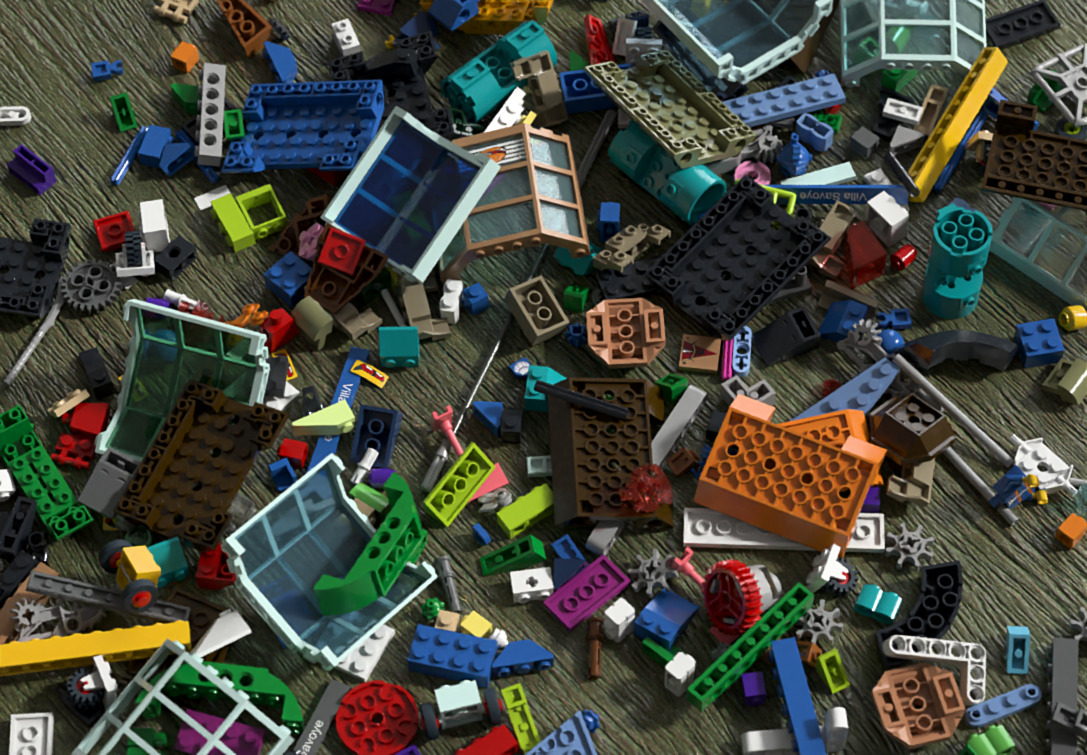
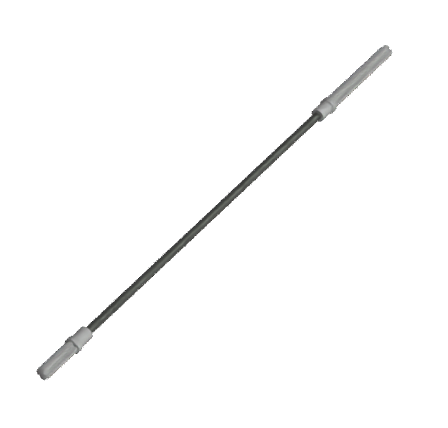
(442, 455)

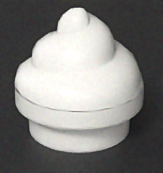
(500, 637)

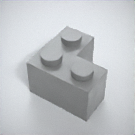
(760, 391)

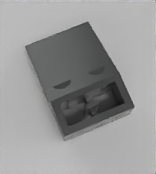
(108, 482)

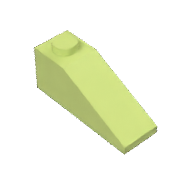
(328, 421)

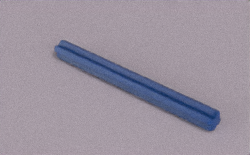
(959, 151)

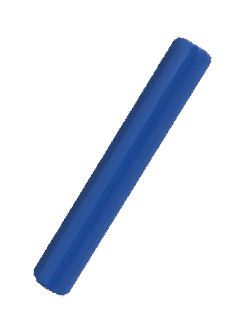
(129, 156)
(208, 170)

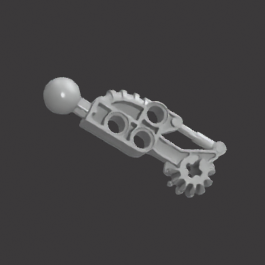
(757, 149)
(871, 345)
(83, 615)

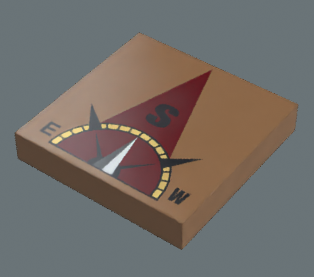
(699, 354)

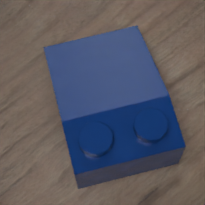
(665, 619)

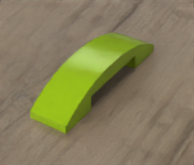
(520, 717)

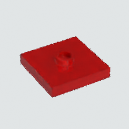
(112, 230)
(341, 251)

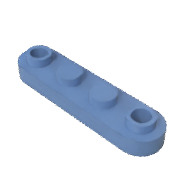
(1002, 706)

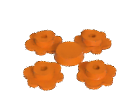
(248, 310)

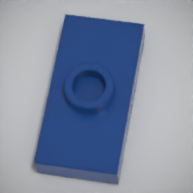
(566, 549)

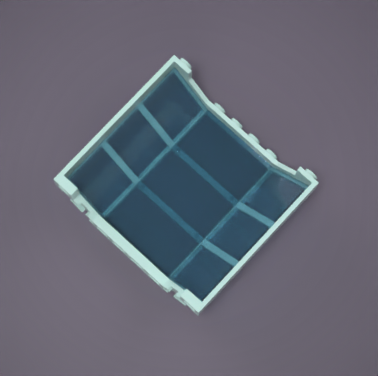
(741, 35)
(290, 547)

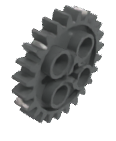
(91, 286)

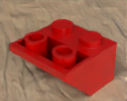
(214, 571)

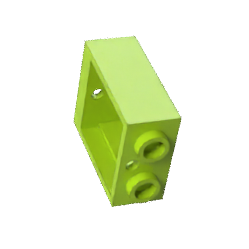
(263, 195)

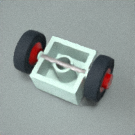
(459, 706)

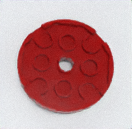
(371, 700)

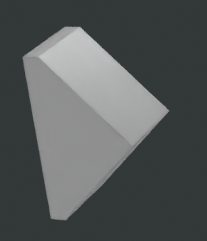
(905, 141)

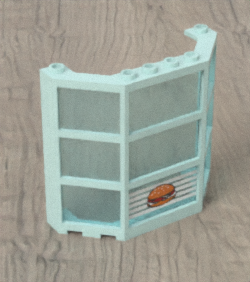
(909, 36)

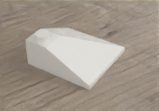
(222, 632)

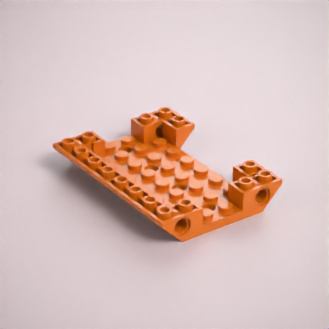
(778, 497)

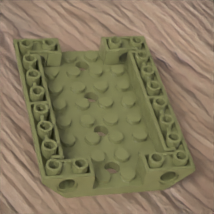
(673, 109)

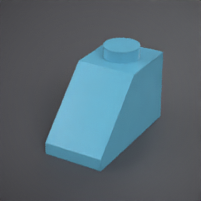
(1017, 649)

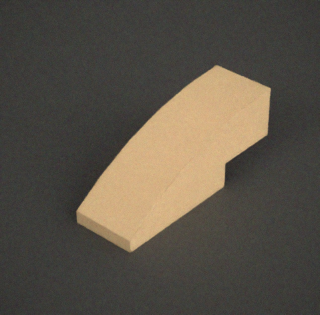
(932, 108)

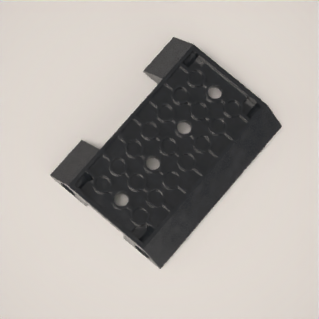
(409, 92)
(25, 261)

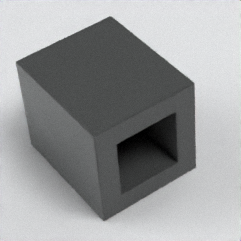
(864, 142)

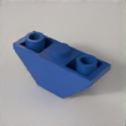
(281, 62)
(521, 658)

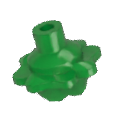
(431, 608)

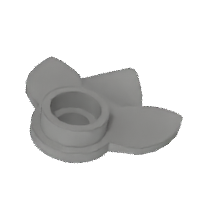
(499, 498)

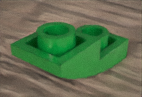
(832, 120)

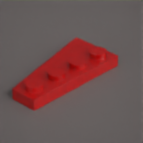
(597, 41)

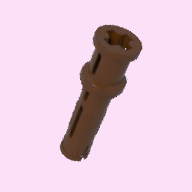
(594, 641)

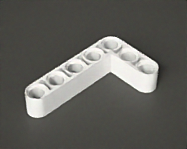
(944, 655)
(779, 741)

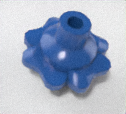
(591, 720)

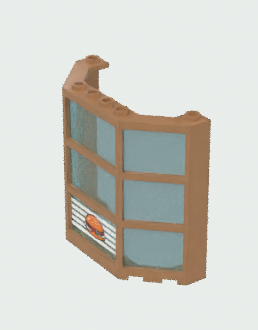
(526, 203)

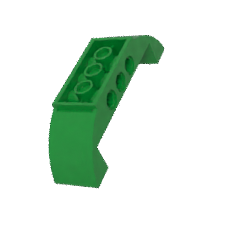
(39, 477)
(380, 561)
(260, 688)

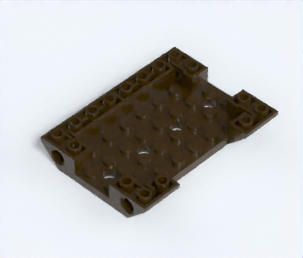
(584, 449)
(183, 458)

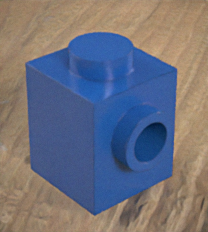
(475, 299)

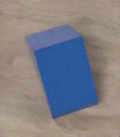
(175, 157)
(489, 414)

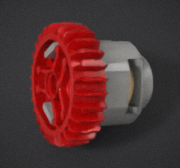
(739, 595)

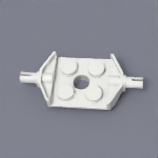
(1034, 454)

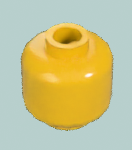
(1073, 318)

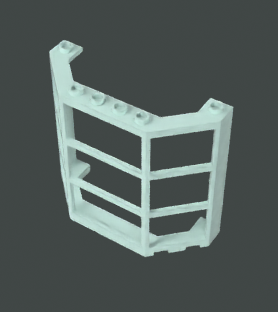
(140, 681)

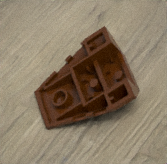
(336, 289)

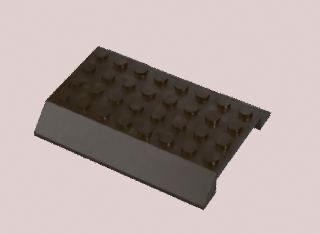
(1035, 162)

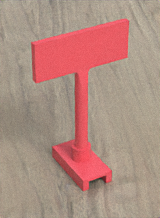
(495, 479)
(683, 565)

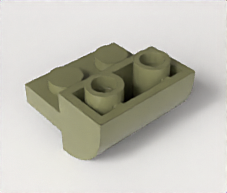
(312, 321)
(1068, 381)

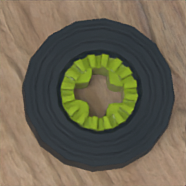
(1063, 129)

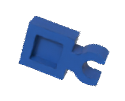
(103, 70)
(896, 318)

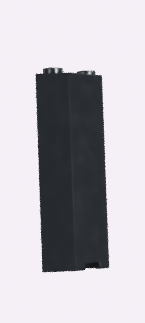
(722, 88)

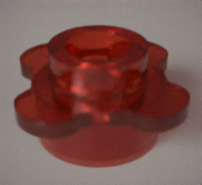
(830, 384)

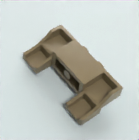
(543, 86)
(836, 227)
(627, 245)
(417, 310)
(352, 323)
(914, 483)

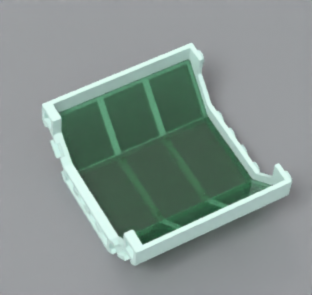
(163, 356)

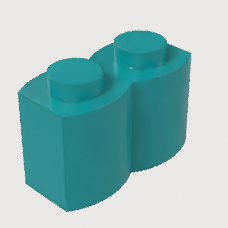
(878, 604)

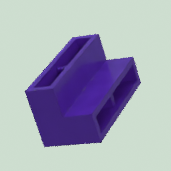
(31, 170)

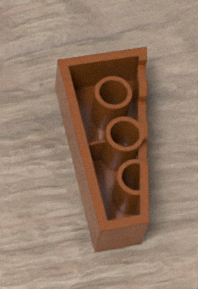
(246, 25)

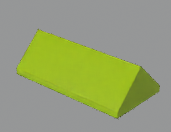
(458, 485)

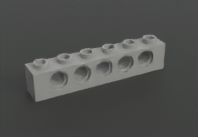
(216, 76)

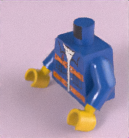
(1015, 488)

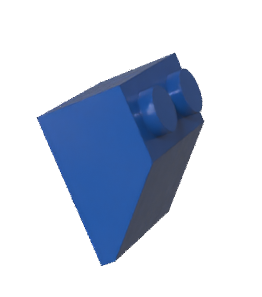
(840, 319)

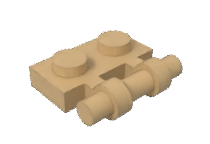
(181, 7)
(72, 399)

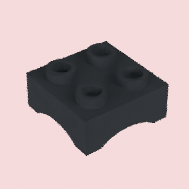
(277, 376)

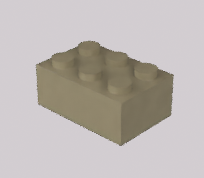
(536, 310)

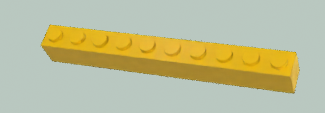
(956, 120)
(81, 648)

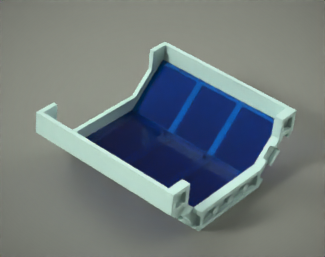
(410, 194)

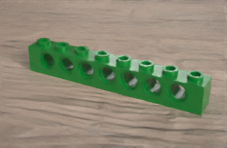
(749, 647)

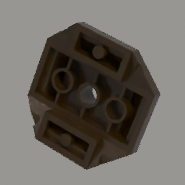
(910, 430)

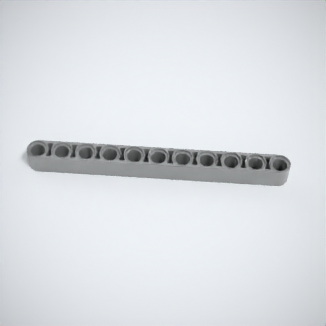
(662, 448)

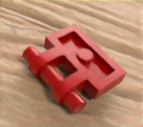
(76, 446)

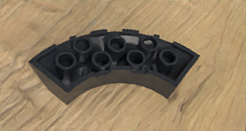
(959, 345)
(932, 614)

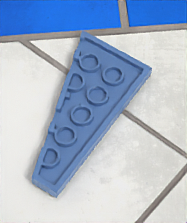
(858, 393)
(568, 739)

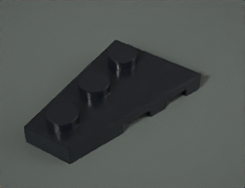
(885, 126)

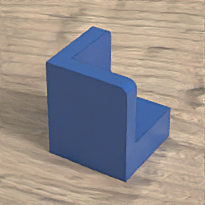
(282, 474)

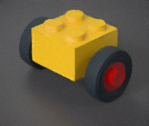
(135, 573)

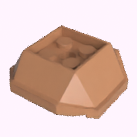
(633, 317)
(922, 686)

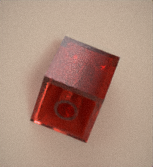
(863, 255)

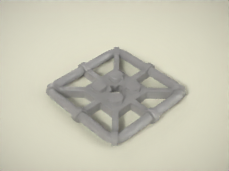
(1068, 80)

